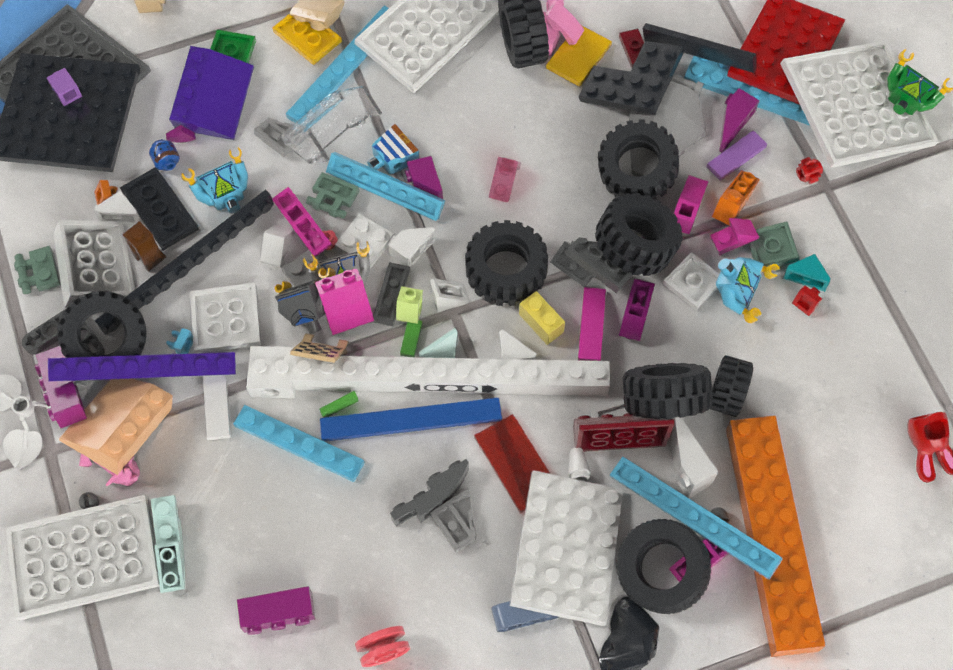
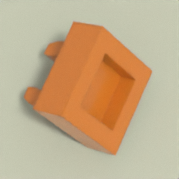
(104, 191)

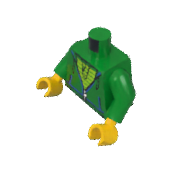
(912, 90)

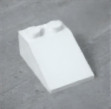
(691, 464)

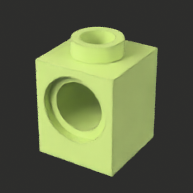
(409, 305)

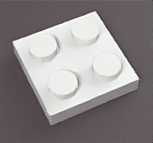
(364, 230)
(692, 281)

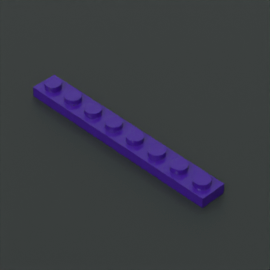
(141, 366)

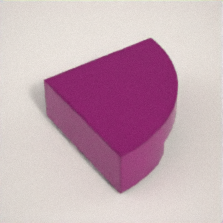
(180, 134)

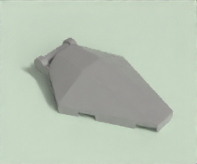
(679, 114)

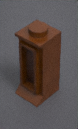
(143, 246)

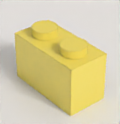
(541, 317)

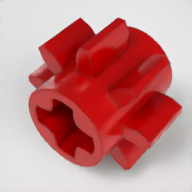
(809, 170)

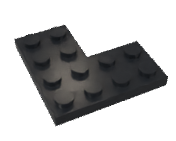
(634, 90)

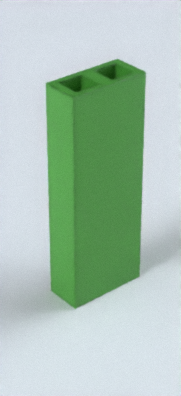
(411, 339)
(339, 404)

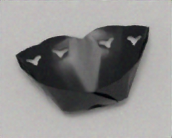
(630, 638)

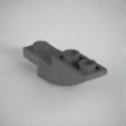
(440, 490)

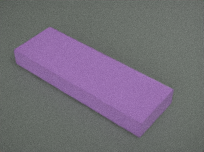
(736, 155)

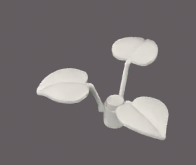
(19, 445)

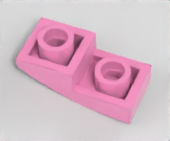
(563, 20)

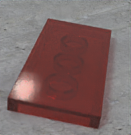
(511, 457)

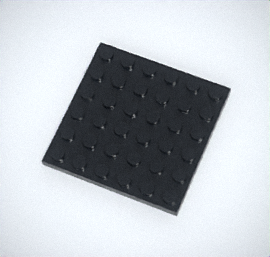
(78, 135)

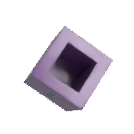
(64, 86)

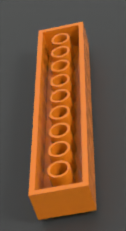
(772, 521)

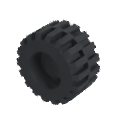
(731, 385)

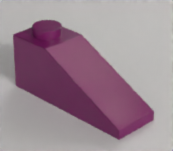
(738, 111)
(636, 309)

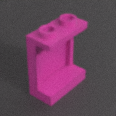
(344, 301)

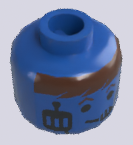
(164, 155)

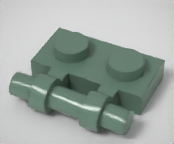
(336, 190)
(43, 268)

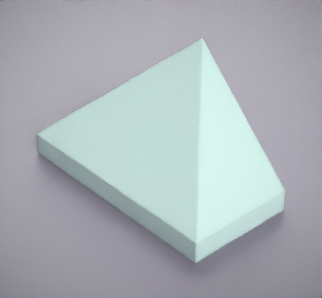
(443, 347)

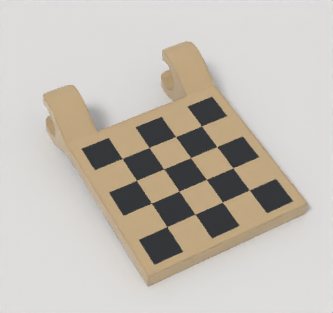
(317, 351)

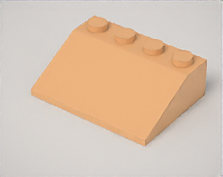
(118, 422)

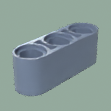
(510, 618)

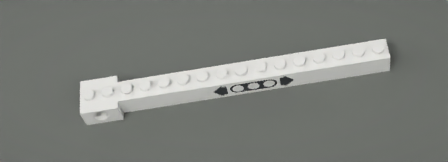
(279, 375)

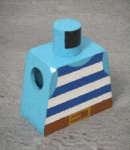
(393, 151)

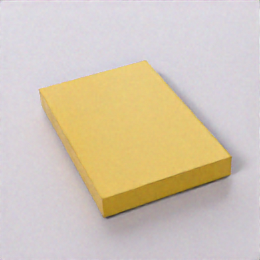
(305, 40)
(577, 60)

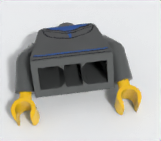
(302, 302)

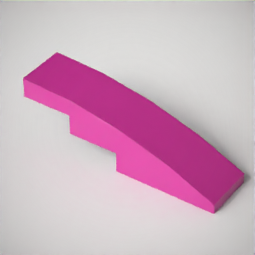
(301, 221)
(592, 324)

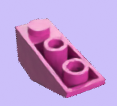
(690, 202)

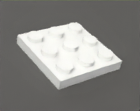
(225, 318)

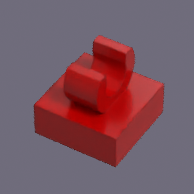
(807, 300)

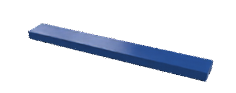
(410, 419)

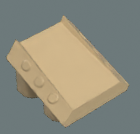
(318, 12)

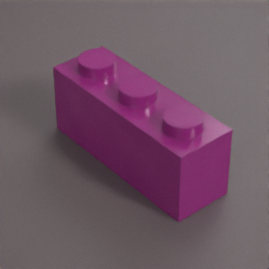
(276, 610)

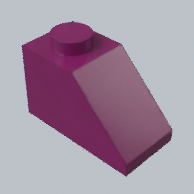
(424, 176)

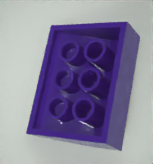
(211, 93)

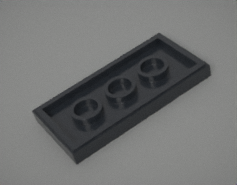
(159, 208)

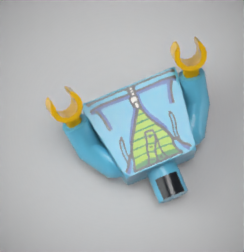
(221, 186)
(739, 282)

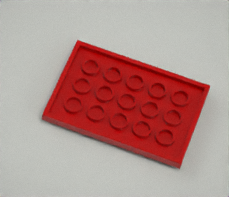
(783, 32)

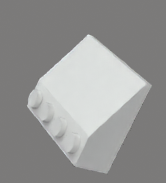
(92, 258)

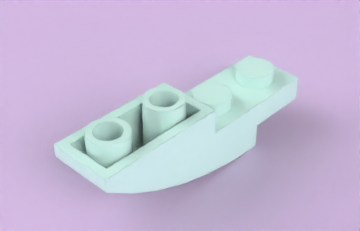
(169, 544)

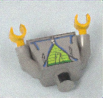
(343, 263)

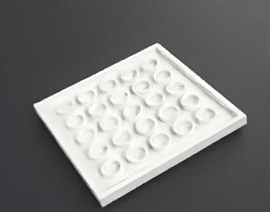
(849, 105)

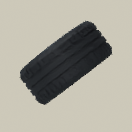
(636, 547)

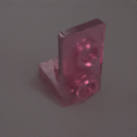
(504, 178)

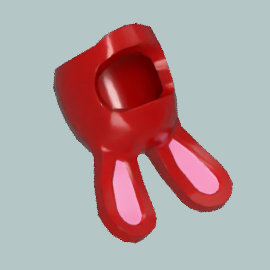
(930, 435)

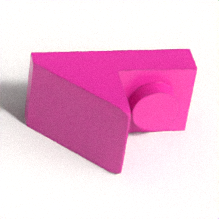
(736, 235)

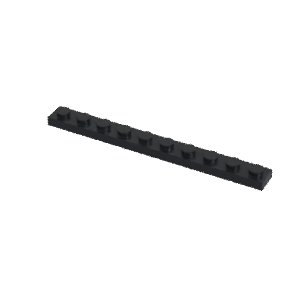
(191, 257)

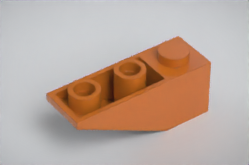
(735, 197)

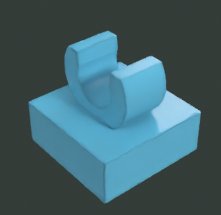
(183, 342)

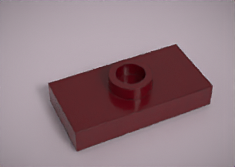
(632, 44)

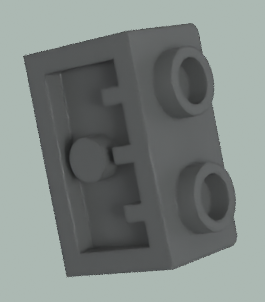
(570, 267)

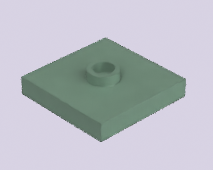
(774, 245)

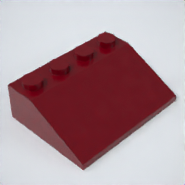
(620, 432)

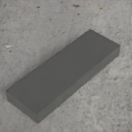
(386, 305)

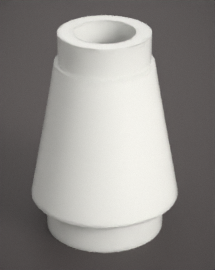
(578, 465)

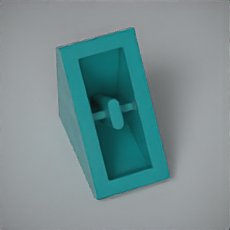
(808, 273)

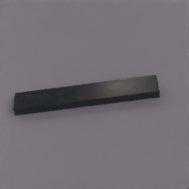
(702, 48)

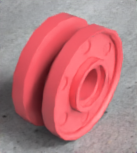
(382, 646)

